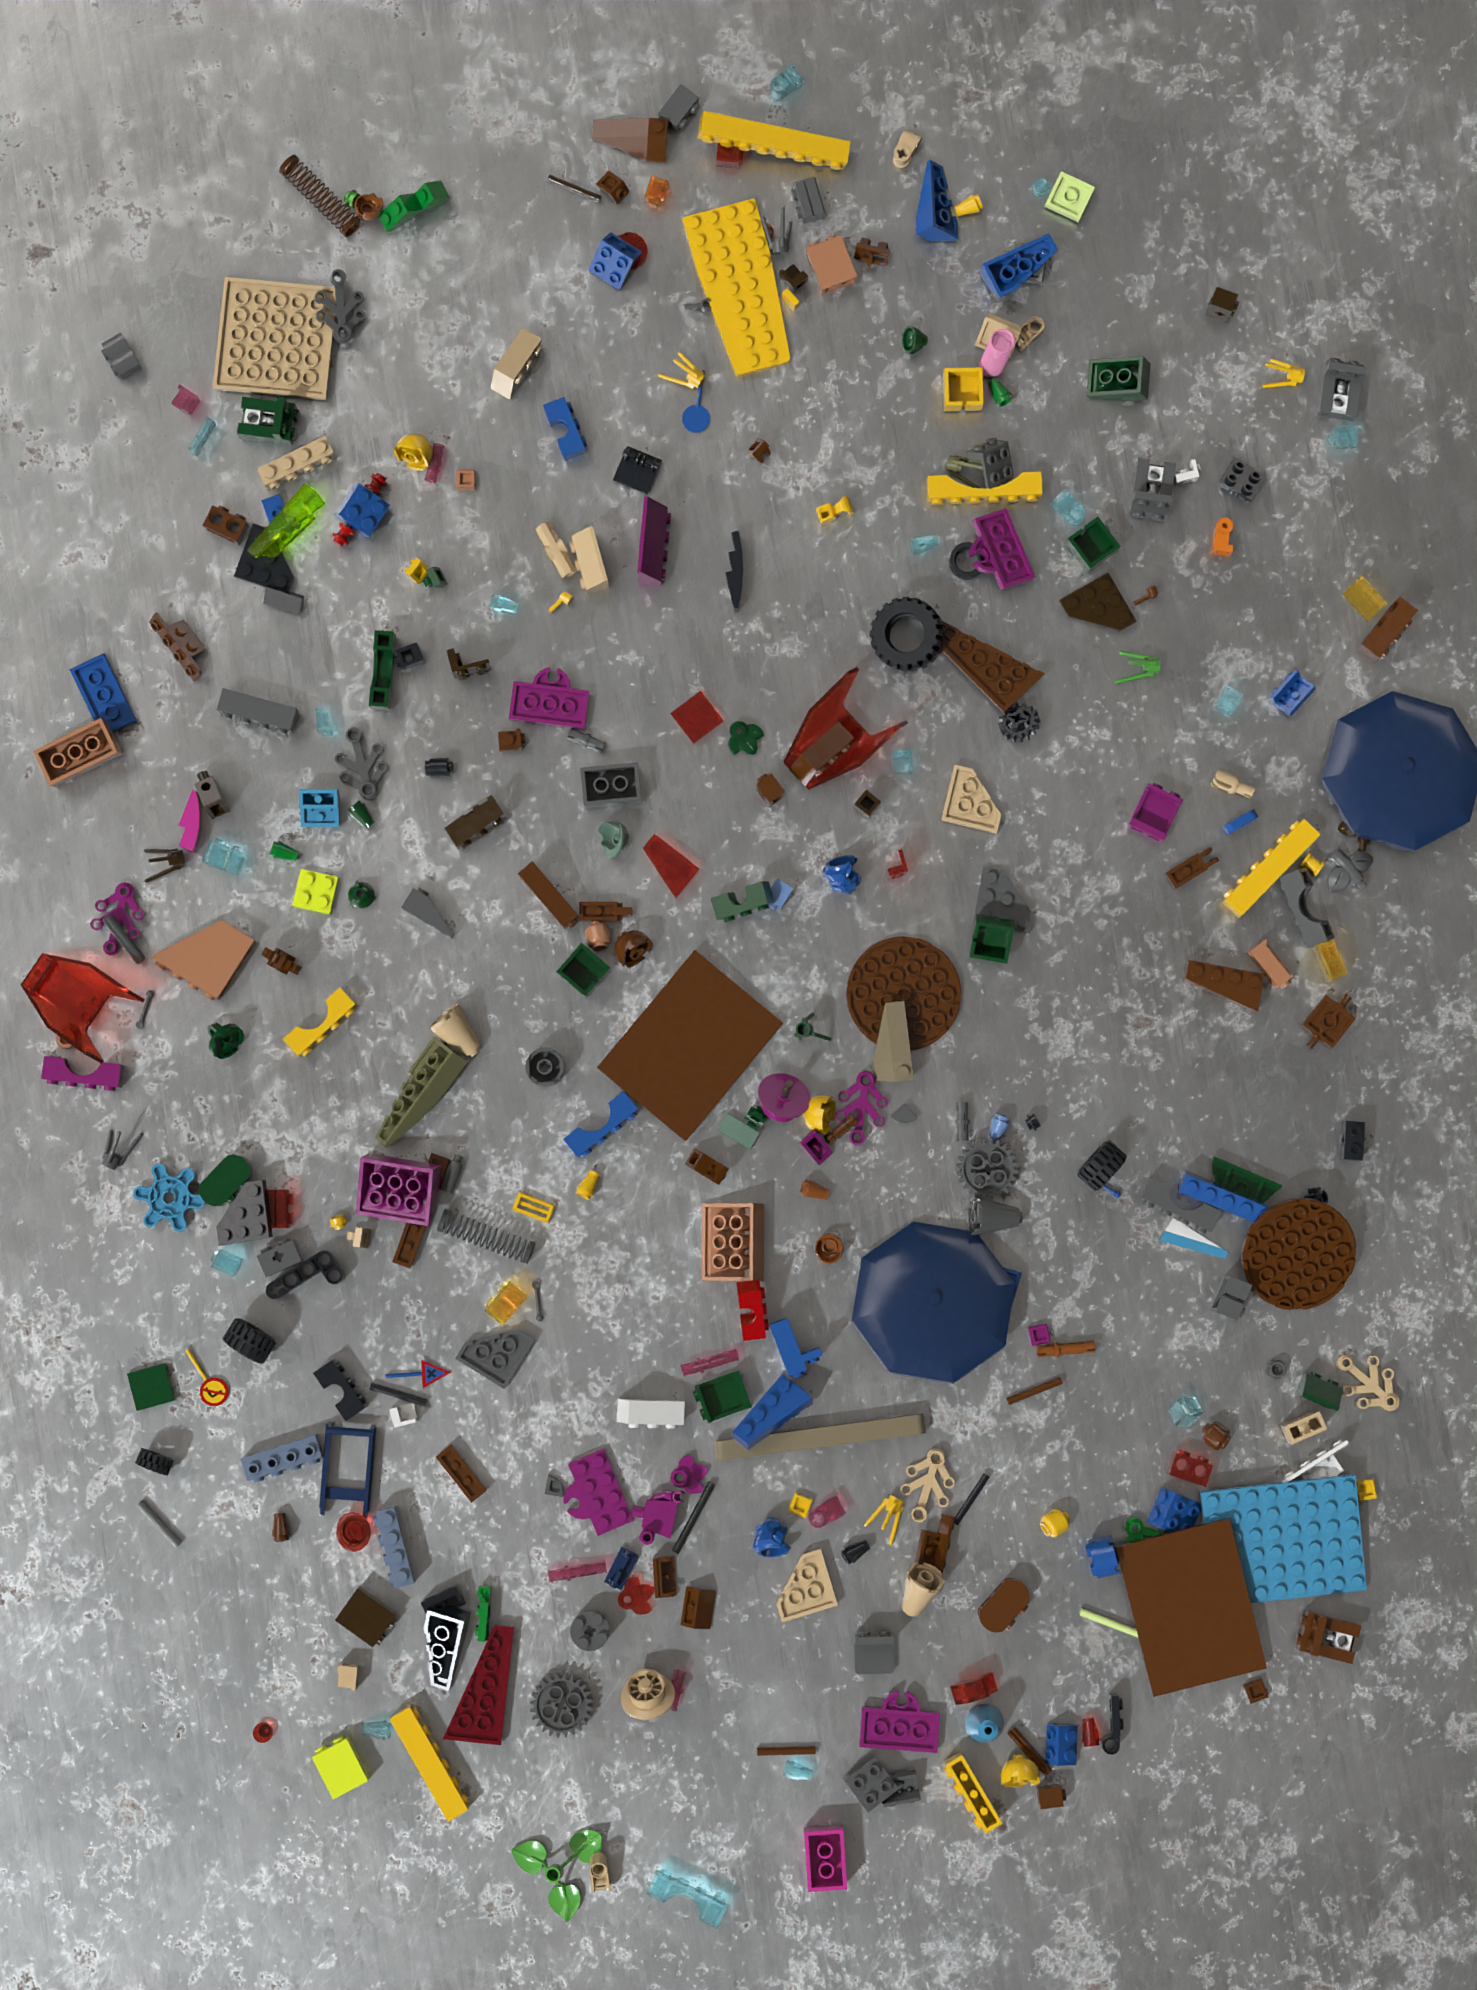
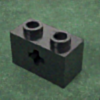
(1352, 1140)

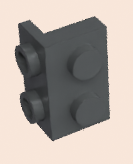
(907, 1789)

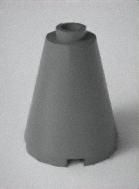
(991, 1216)

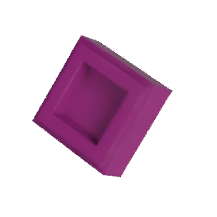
(1039, 1334)

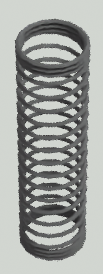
(444, 1222)

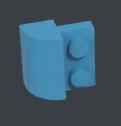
(319, 807)

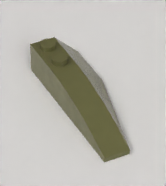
(428, 1082)

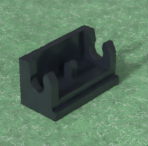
(448, 1598)

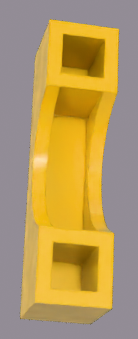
(302, 1040)

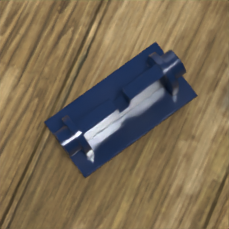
(621, 1568)

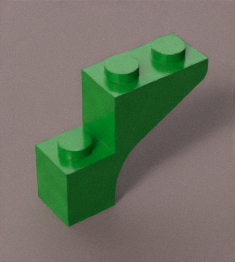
(410, 205)

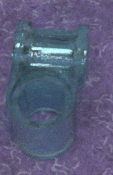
(788, 80)
(1066, 505)

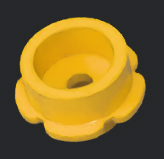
(338, 1221)

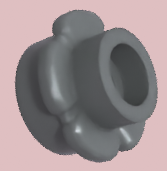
(1281, 1369)

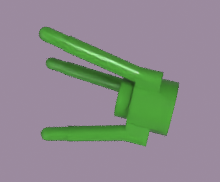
(1150, 664)

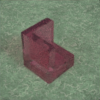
(186, 400)

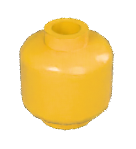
(1055, 1523)

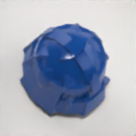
(842, 874)
(770, 1538)

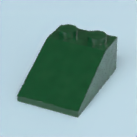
(1119, 378)

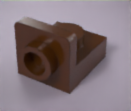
(613, 186)
(511, 740)

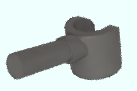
(699, 305)

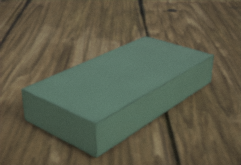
(738, 1131)

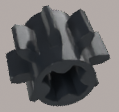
(1317, 1193)

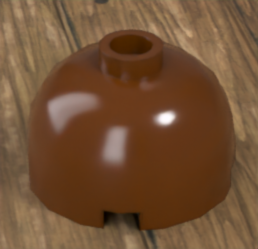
(631, 947)

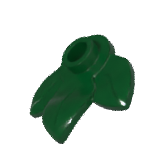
(746, 740)

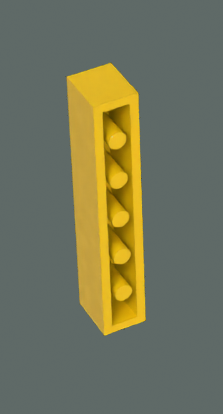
(1270, 868)
(430, 1763)

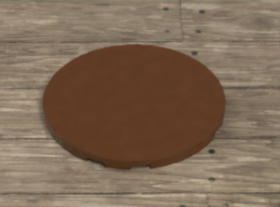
(906, 972)
(1298, 1253)

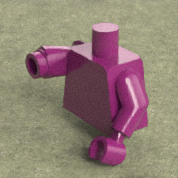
(658, 1515)

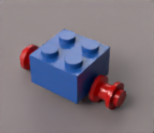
(361, 510)

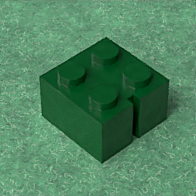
(1094, 545)
(991, 938)
(583, 970)

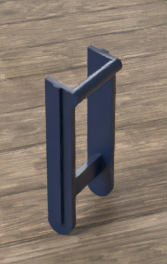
(347, 1493)

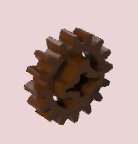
(281, 961)

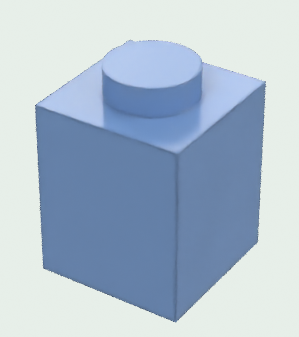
(780, 893)

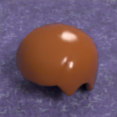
(368, 206)
(829, 1248)

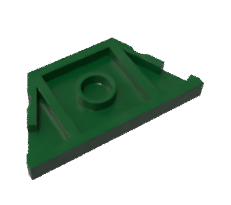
(1242, 1181)

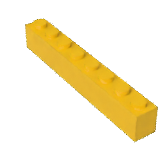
(773, 140)

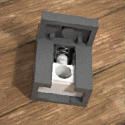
(1345, 373)
(1150, 503)

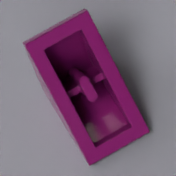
(816, 1147)

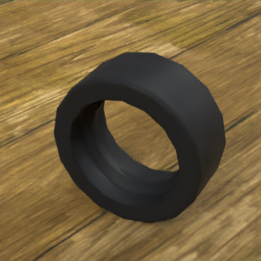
(953, 566)

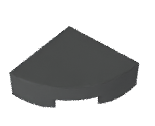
(903, 1115)
(554, 1487)

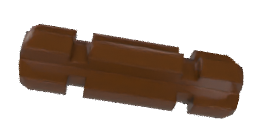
(841, 1129)

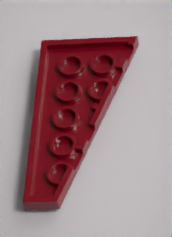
(483, 1703)

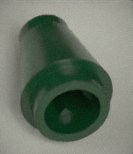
(361, 814)

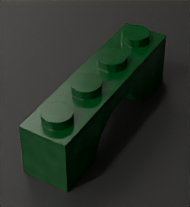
(383, 670)

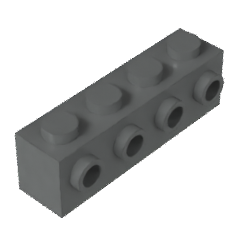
(257, 710)

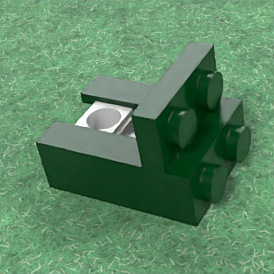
(283, 423)

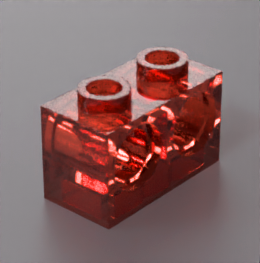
(1188, 1472)

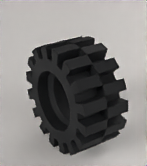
(154, 1461)

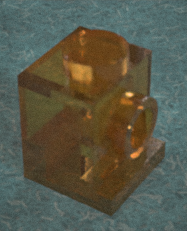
(656, 192)

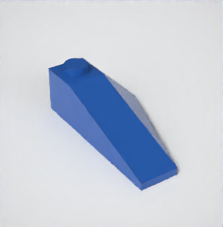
(934, 213)
(1013, 268)

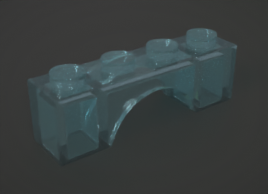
(665, 1886)

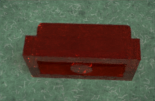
(898, 871)

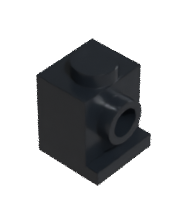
(412, 650)

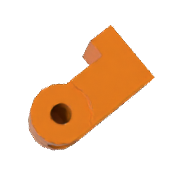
(1221, 538)

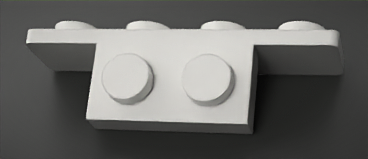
(1324, 1466)

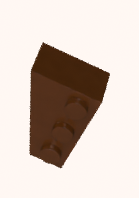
(1388, 629)
(821, 753)

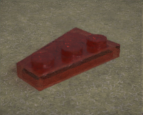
(670, 864)

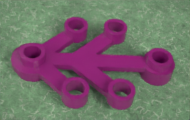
(119, 914)
(862, 1103)

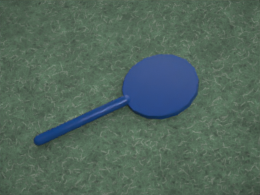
(696, 417)

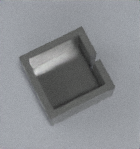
(1231, 1298)

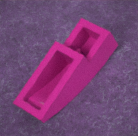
(192, 823)

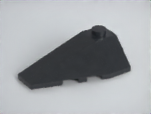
(445, 1637)

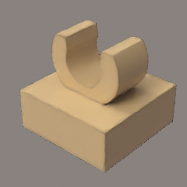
(361, 1237)

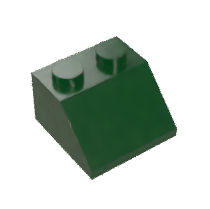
(1320, 1391)

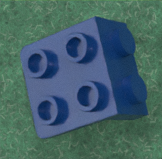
(1173, 1511)

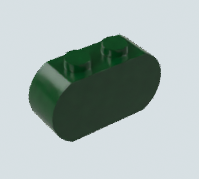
(225, 1180)

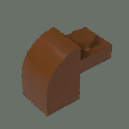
(706, 1166)

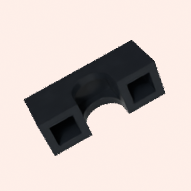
(352, 1401)

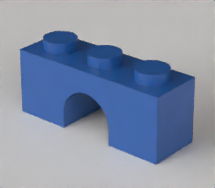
(560, 413)

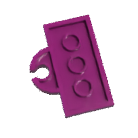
(1000, 550)
(549, 701)
(597, 1493)
(899, 1726)

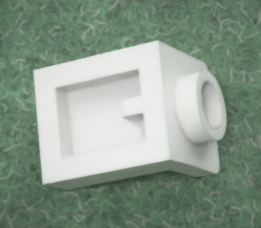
(1185, 476)

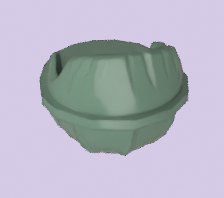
(614, 837)

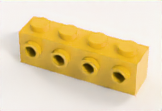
(973, 1793)

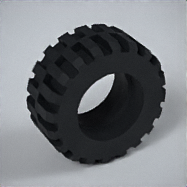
(889, 616)

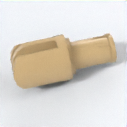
(1231, 784)

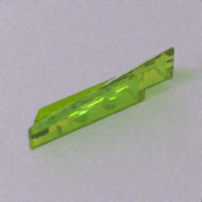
(288, 523)

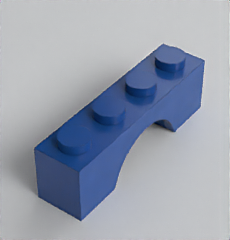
(620, 1110)

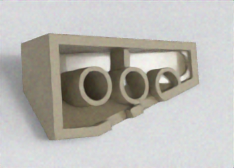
(892, 1053)

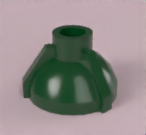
(913, 340)
(364, 901)

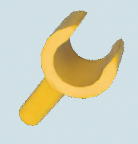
(564, 597)

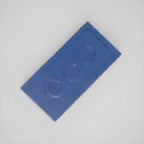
(103, 693)

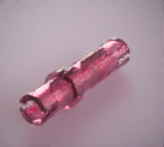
(687, 1368)
(577, 1571)

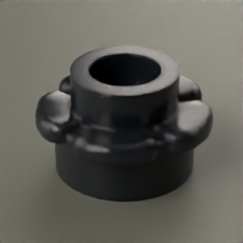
(1032, 1122)

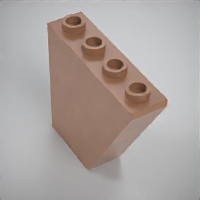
(208, 958)

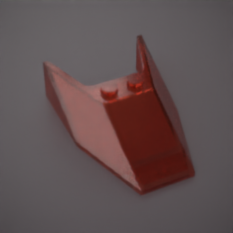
(825, 715)
(71, 996)

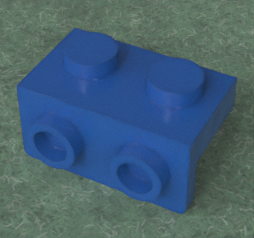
(1292, 693)
(1061, 1744)

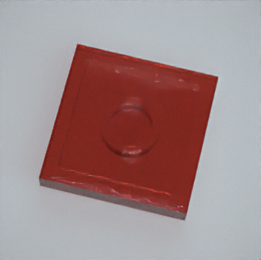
(696, 717)

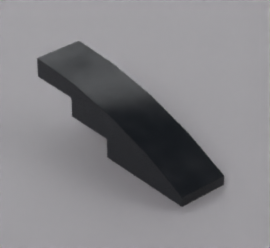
(735, 577)

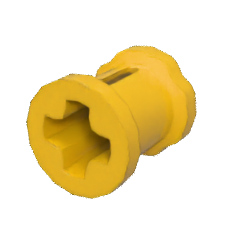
(1312, 863)

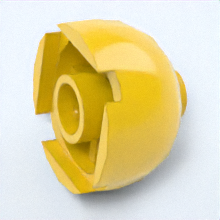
(414, 450)
(819, 1113)
(1019, 1772)

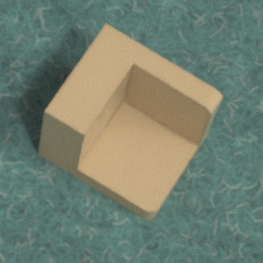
(348, 1676)

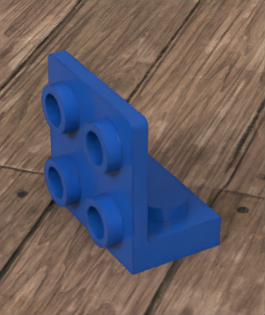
(614, 260)

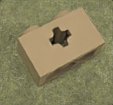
(1303, 1427)

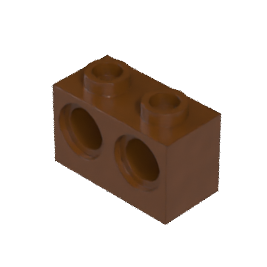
(223, 528)
(769, 789)

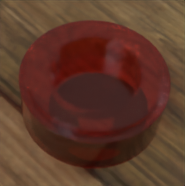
(262, 1732)

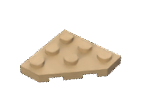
(969, 802)
(807, 1588)

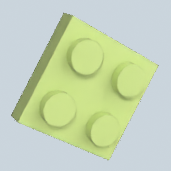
(1069, 196)

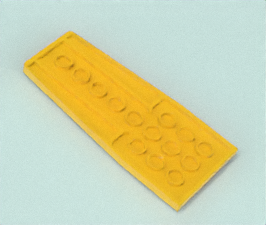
(741, 284)

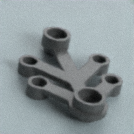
(339, 309)
(362, 767)

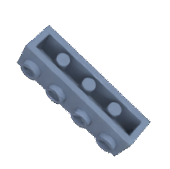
(282, 1457)
(395, 1547)

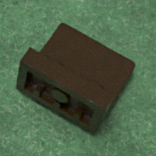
(463, 671)

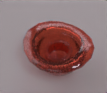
(353, 1531)

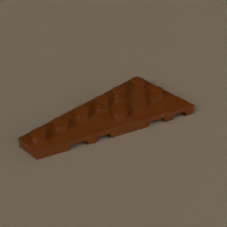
(991, 670)

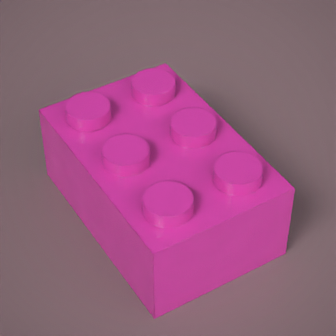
(825, 1858)

